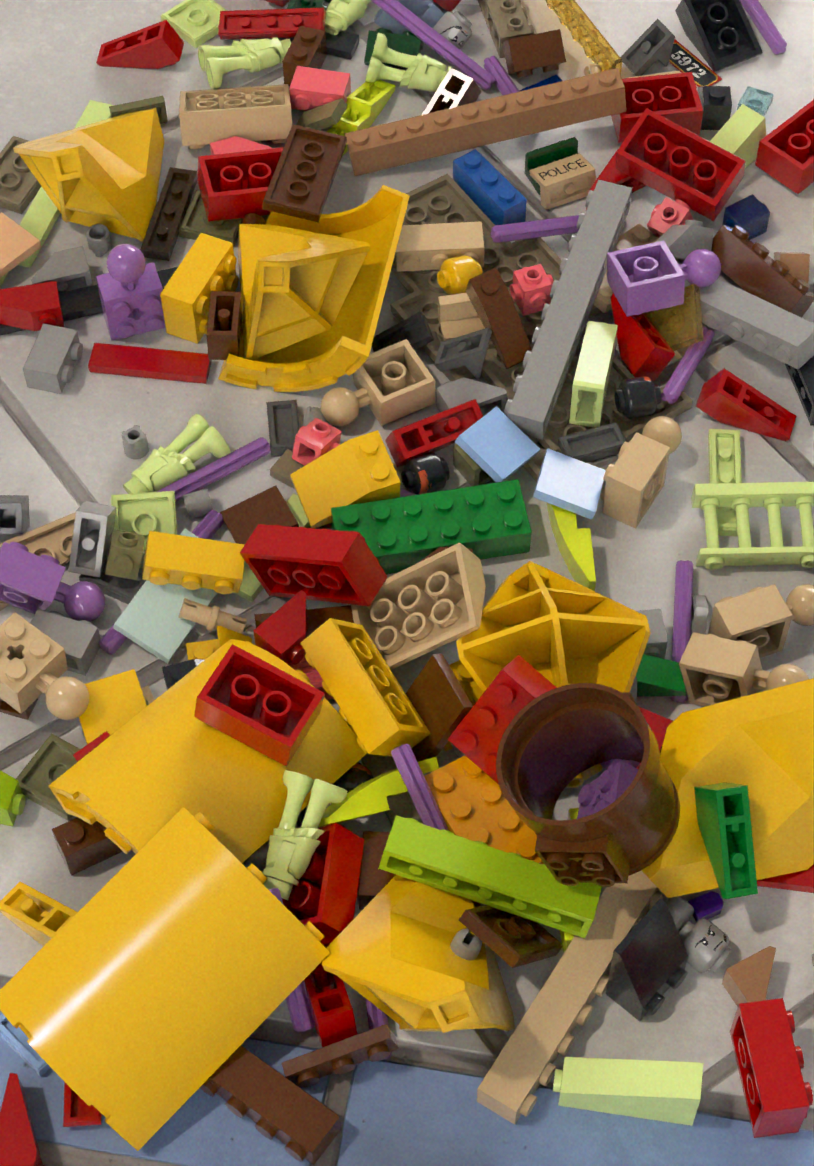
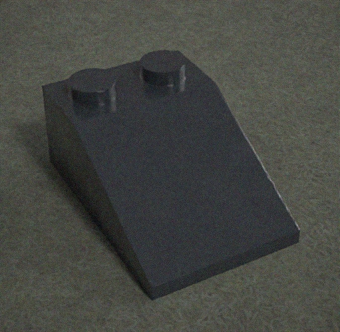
(719, 31)
(647, 963)

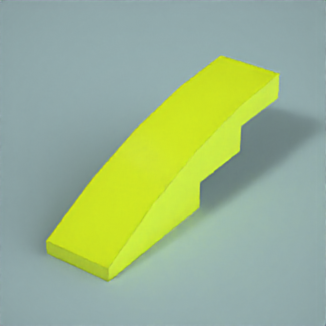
(363, 107)
(573, 545)
(372, 795)

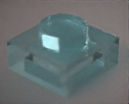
(756, 100)

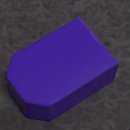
(707, 905)

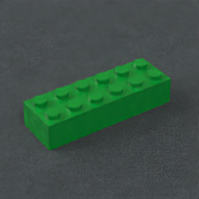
(410, 528)

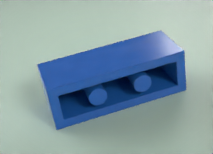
(489, 189)

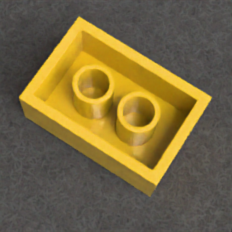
(187, 294)

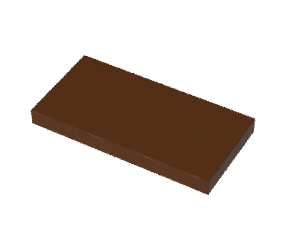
(305, 173)

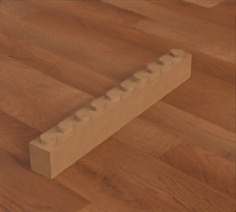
(486, 122)

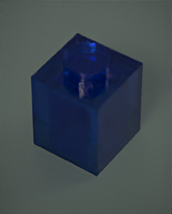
(749, 215)

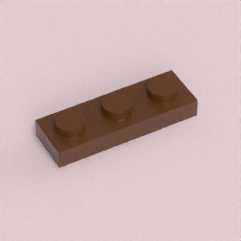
(340, 1056)

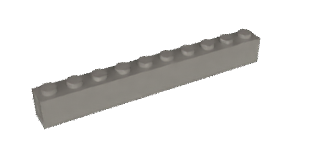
(569, 309)

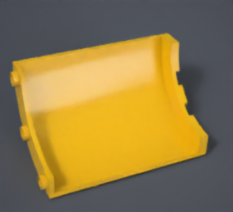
(347, 345)
(176, 761)
(160, 977)

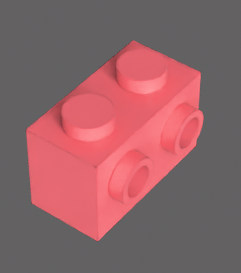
(317, 87)

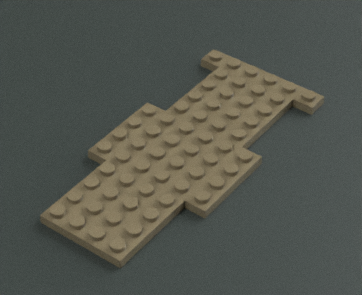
(447, 203)

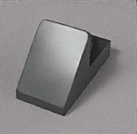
(650, 46)
(464, 350)

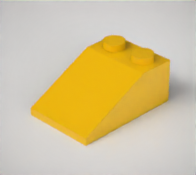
(346, 476)

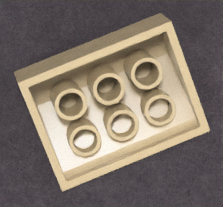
(244, 112)
(425, 606)

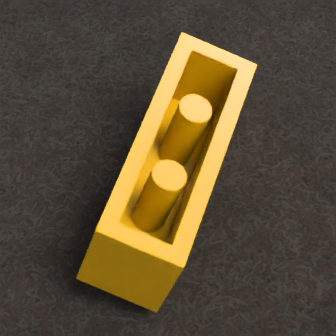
(193, 562)

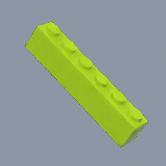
(488, 876)

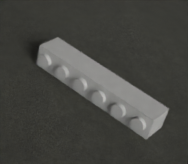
(757, 323)

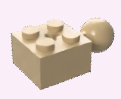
(389, 382)
(640, 471)
(763, 616)
(32, 667)
(729, 669)

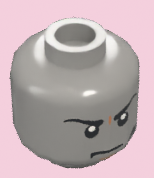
(454, 28)
(704, 945)

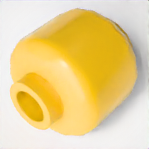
(456, 273)

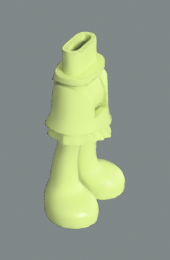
(343, 14)
(246, 54)
(422, 71)
(168, 465)
(293, 847)

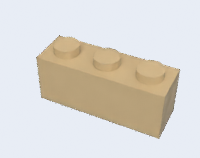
(430, 244)

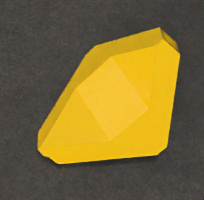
(102, 171)
(292, 284)
(560, 632)
(751, 742)
(405, 967)

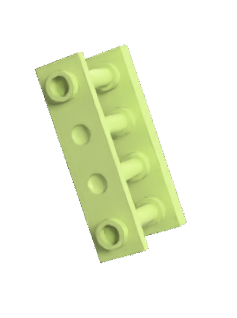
(741, 498)

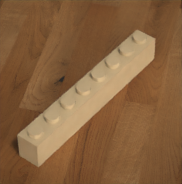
(564, 1001)

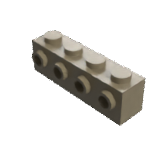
(505, 21)

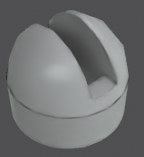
(466, 944)

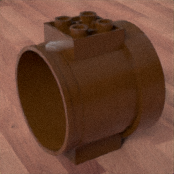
(557, 741)

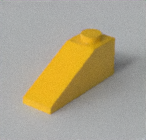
(35, 912)

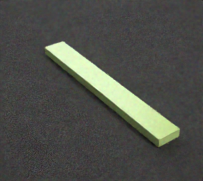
(42, 211)

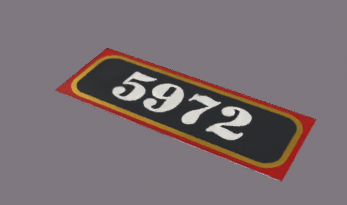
(687, 62)

